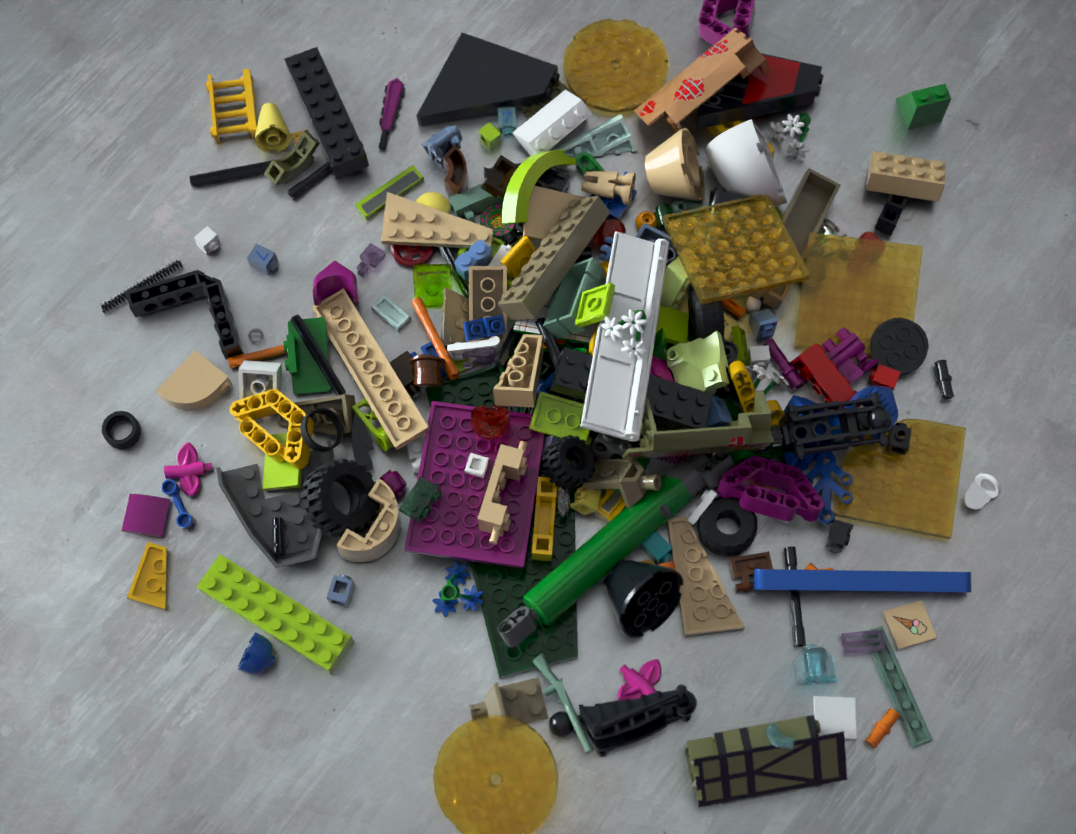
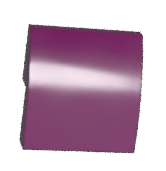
(145, 515)

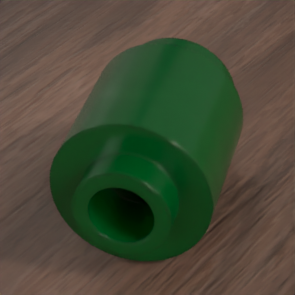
(661, 210)

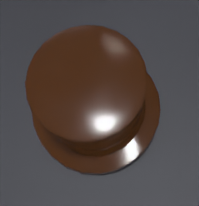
(427, 371)

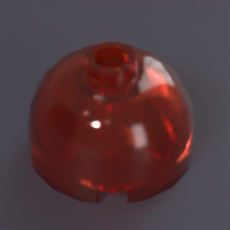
(490, 422)

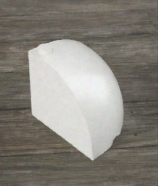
(745, 163)

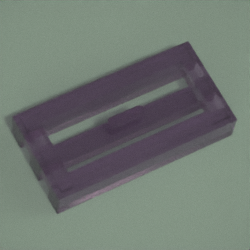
(859, 642)

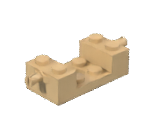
(508, 464)

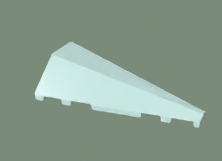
(604, 139)

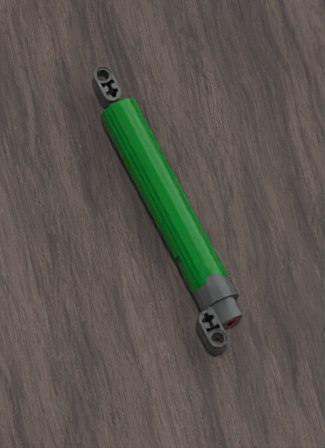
(612, 543)

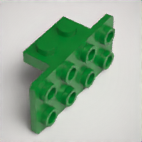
(305, 372)

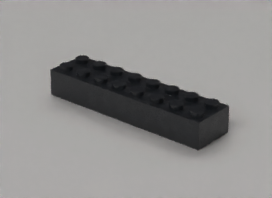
(326, 112)
(670, 402)

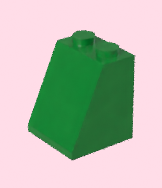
(924, 106)

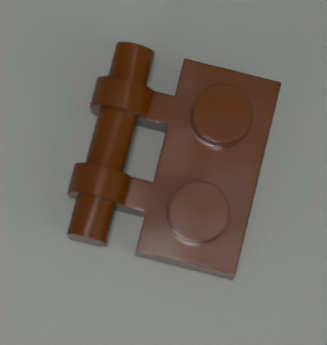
(744, 567)

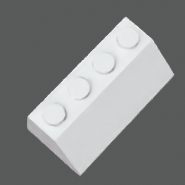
(552, 123)

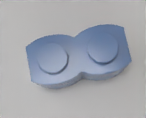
(478, 255)

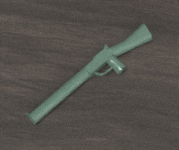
(557, 686)

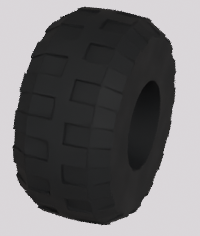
(705, 318)
(723, 543)

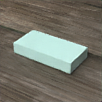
(391, 313)

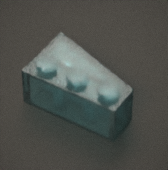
(814, 666)

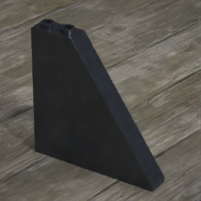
(485, 78)

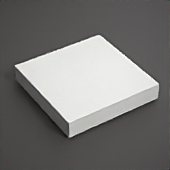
(836, 715)

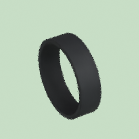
(335, 419)

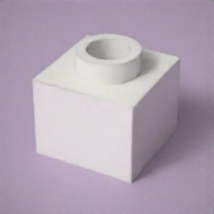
(207, 240)
(759, 356)

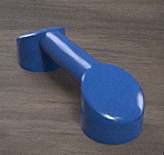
(172, 489)

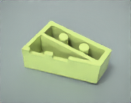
(674, 285)

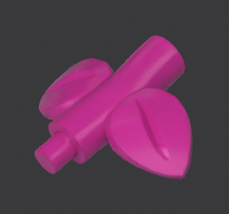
(188, 469)
(640, 682)

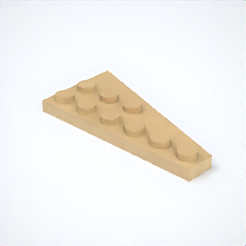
(421, 225)
(704, 599)

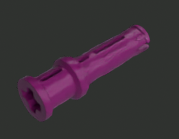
(788, 371)

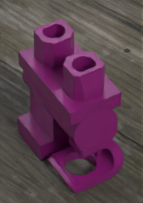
(845, 351)

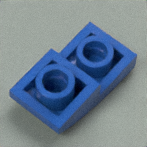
(484, 327)

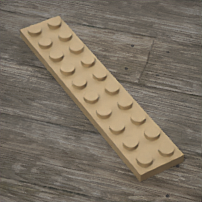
(371, 370)

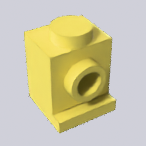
(586, 500)

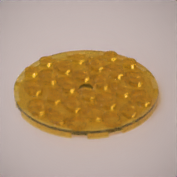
(611, 88)
(499, 747)

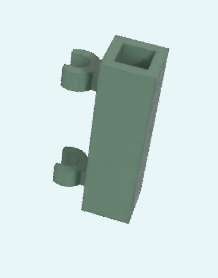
(472, 202)

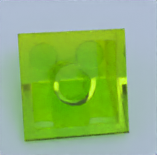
(430, 281)

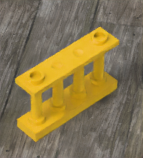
(247, 96)

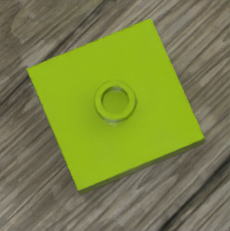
(595, 305)

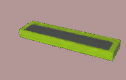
(398, 185)

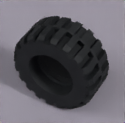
(319, 503)

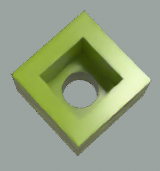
(490, 136)

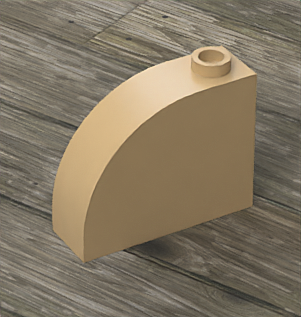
(194, 384)

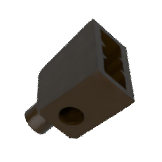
(406, 373)

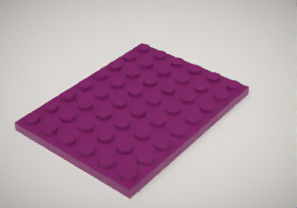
(453, 520)

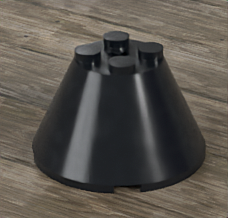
(642, 595)

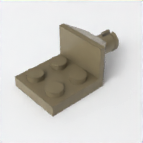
(623, 475)
(517, 700)

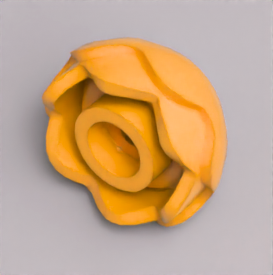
(646, 215)

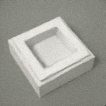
(477, 465)

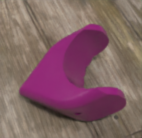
(332, 280)

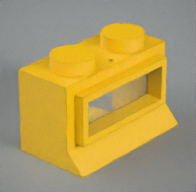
(610, 505)

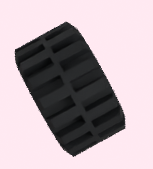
(560, 471)

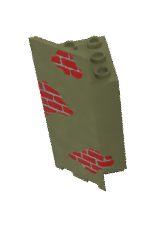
(746, 434)

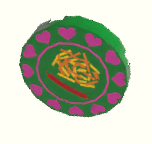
(492, 219)

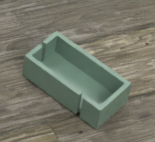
(566, 301)

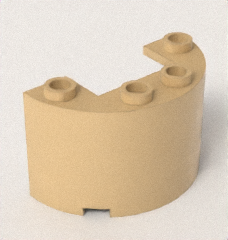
(381, 534)

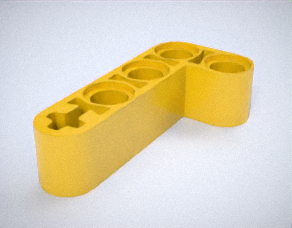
(748, 395)

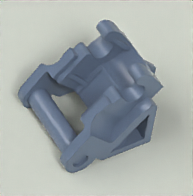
(442, 143)

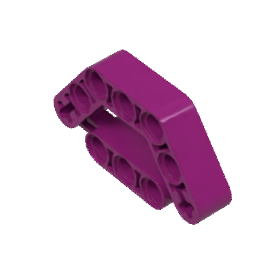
(714, 30)
(799, 494)

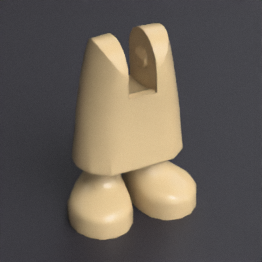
(606, 184)

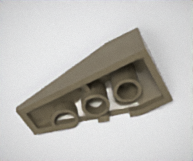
(339, 404)

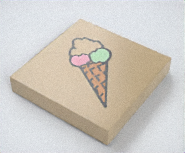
(909, 625)

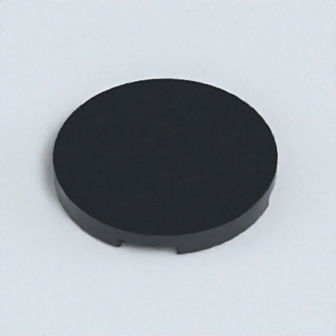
(899, 345)

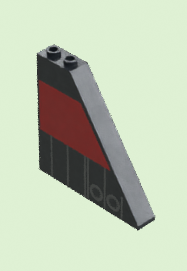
(785, 87)

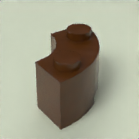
(457, 176)

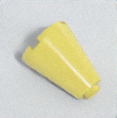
(271, 129)

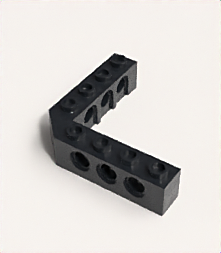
(186, 288)

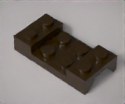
(500, 176)

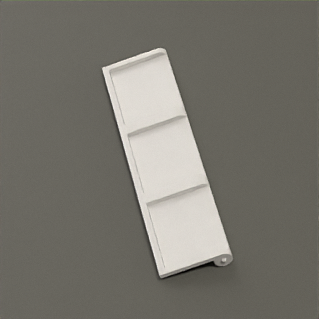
(616, 381)

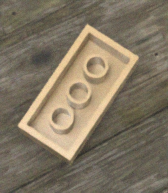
(906, 176)
(485, 292)

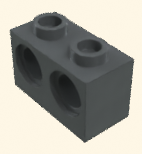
(609, 447)

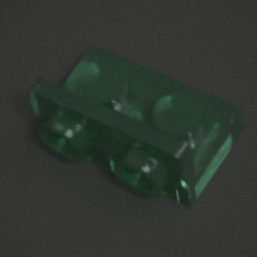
(420, 499)

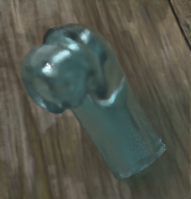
(776, 738)

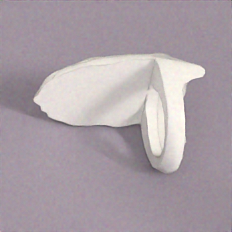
(980, 492)

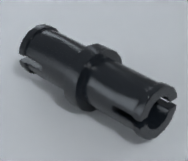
(944, 379)

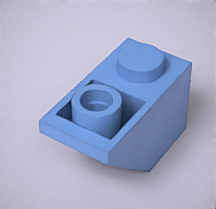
(763, 324)

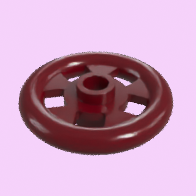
(407, 261)

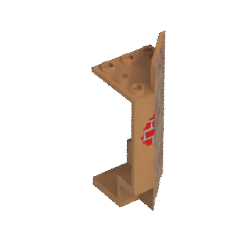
(702, 79)

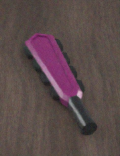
(391, 102)

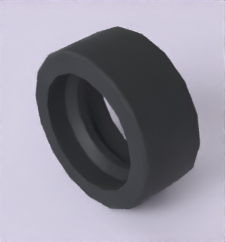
(110, 421)

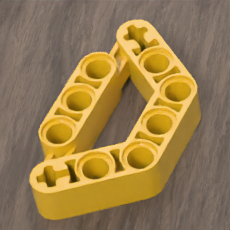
(265, 405)

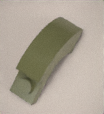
(295, 162)

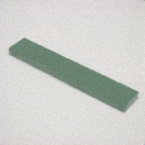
(900, 692)

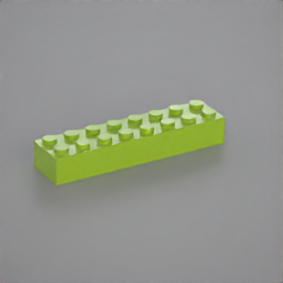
(275, 614)

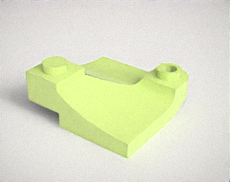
(700, 363)

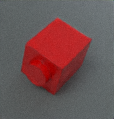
(884, 376)

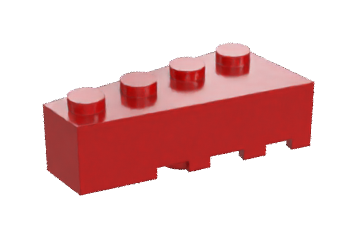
(823, 375)

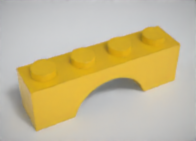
(544, 520)

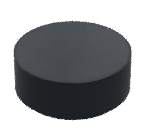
(511, 237)

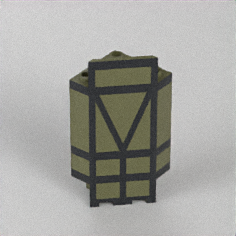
(746, 765)

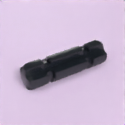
(278, 536)

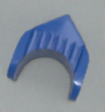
(886, 398)

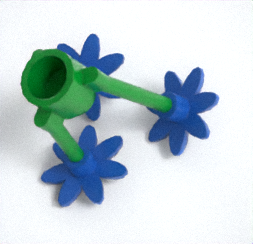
(451, 592)

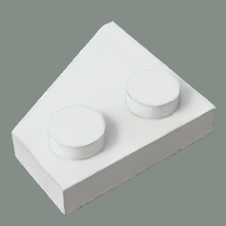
(707, 499)

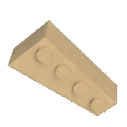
(521, 378)

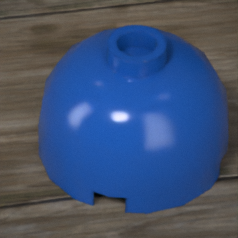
(257, 655)

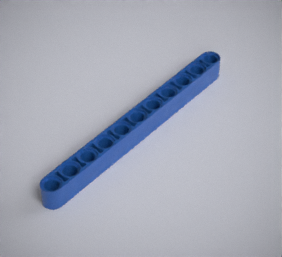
(862, 580)

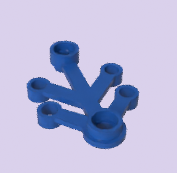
(826, 484)

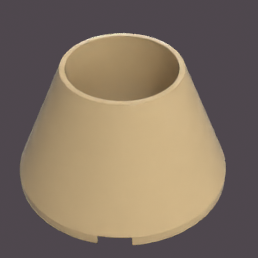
(675, 169)

